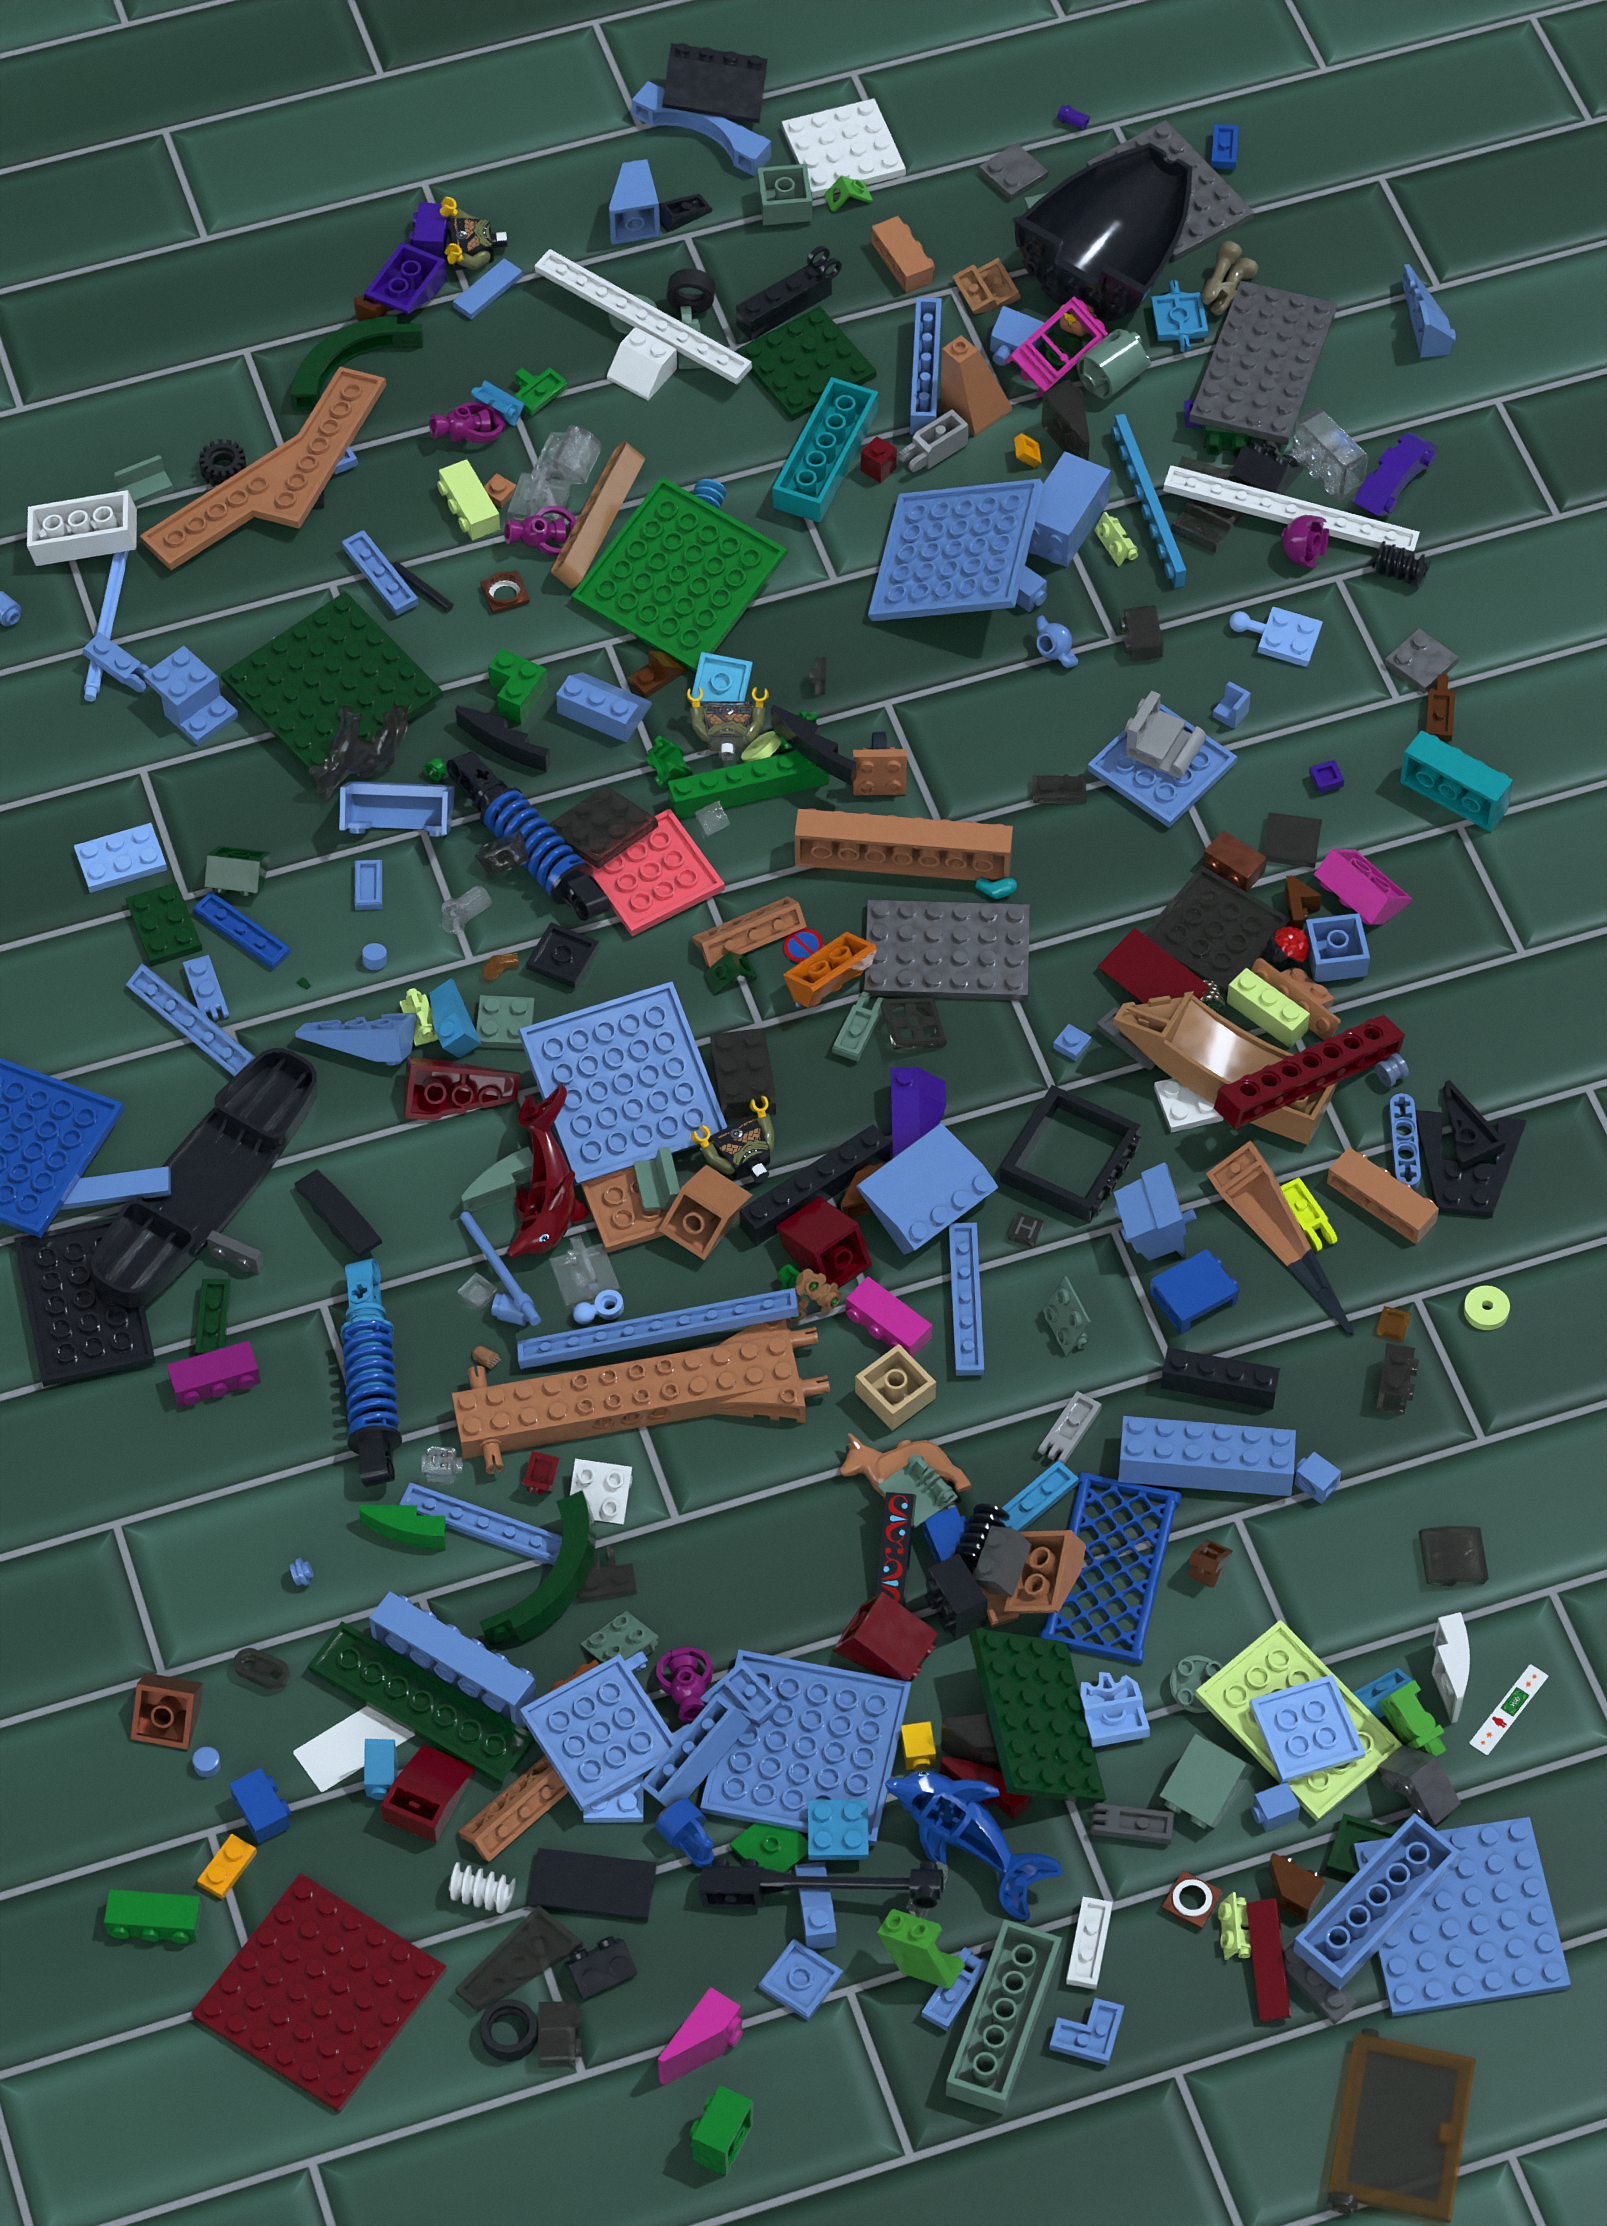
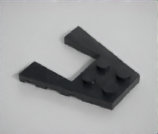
(1476, 1187)

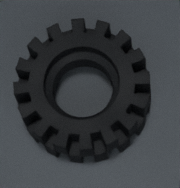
(219, 452)

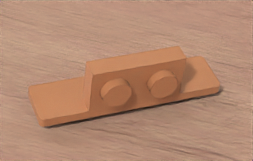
(1305, 993)

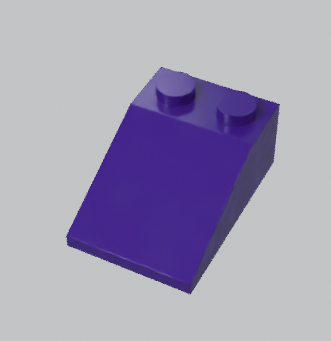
(408, 279)

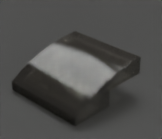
(1205, 524)
(1453, 1555)

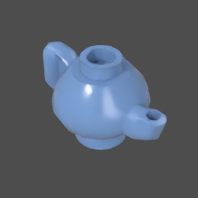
(1055, 642)

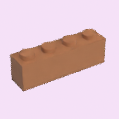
(1382, 1195)

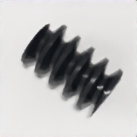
(1401, 564)
(977, 1531)

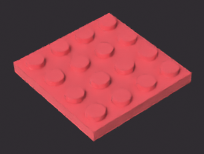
(657, 876)

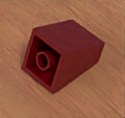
(825, 1242)
(887, 1639)

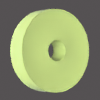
(761, 747)
(1483, 1318)

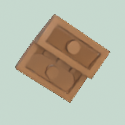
(987, 287)

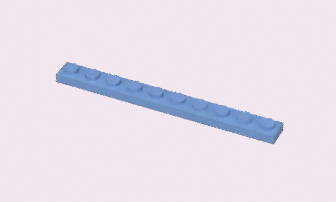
(657, 1328)

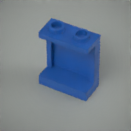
(1193, 1289)

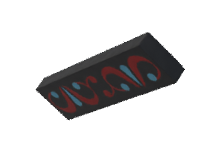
(896, 1545)

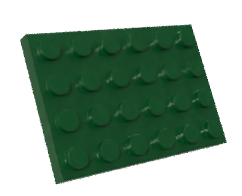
(1036, 1717)

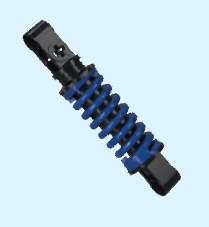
(506, 812)

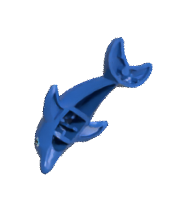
(956, 1816)

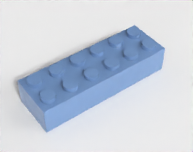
(1207, 1456)
(452, 1657)
(1376, 1901)

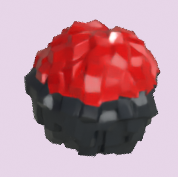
(1288, 945)

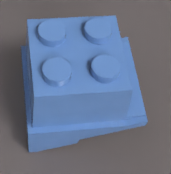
(1153, 1214)

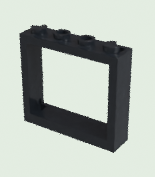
(1056, 1196)

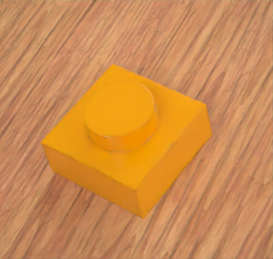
(1027, 450)

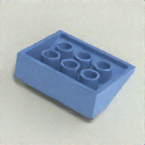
(926, 1188)

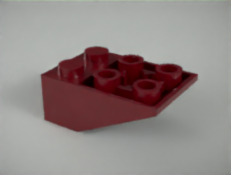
(426, 1793)

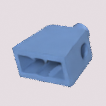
(1011, 332)

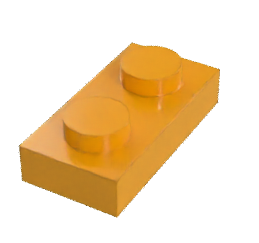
(227, 1866)

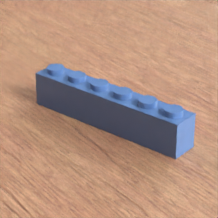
(925, 363)

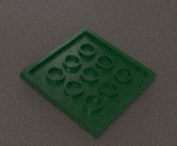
(801, 359)

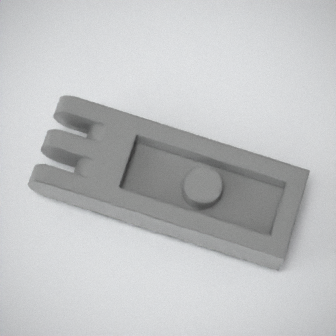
(1070, 1427)

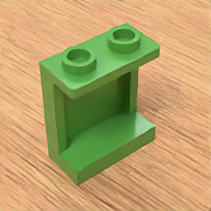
(914, 1951)

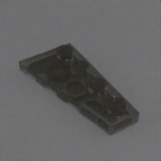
(521, 1956)

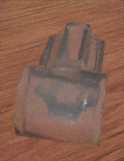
(459, 911)

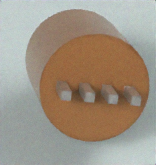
(485, 1357)

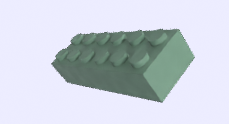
(1003, 2016)

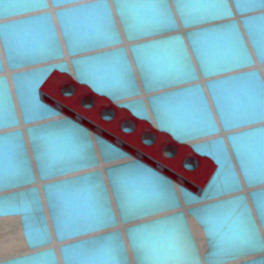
(1308, 1071)

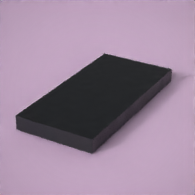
(593, 1884)

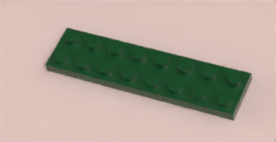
(422, 1703)

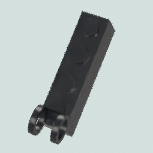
(788, 296)

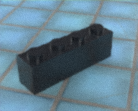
(1220, 1378)

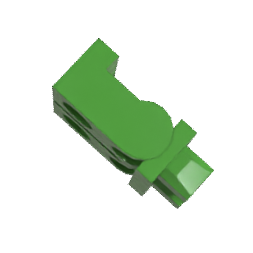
(1411, 1721)

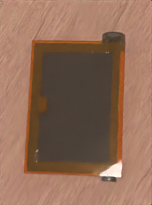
(1400, 2128)

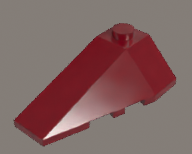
(446, 1088)

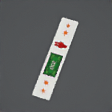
(1508, 1709)

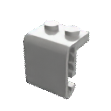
(1160, 738)

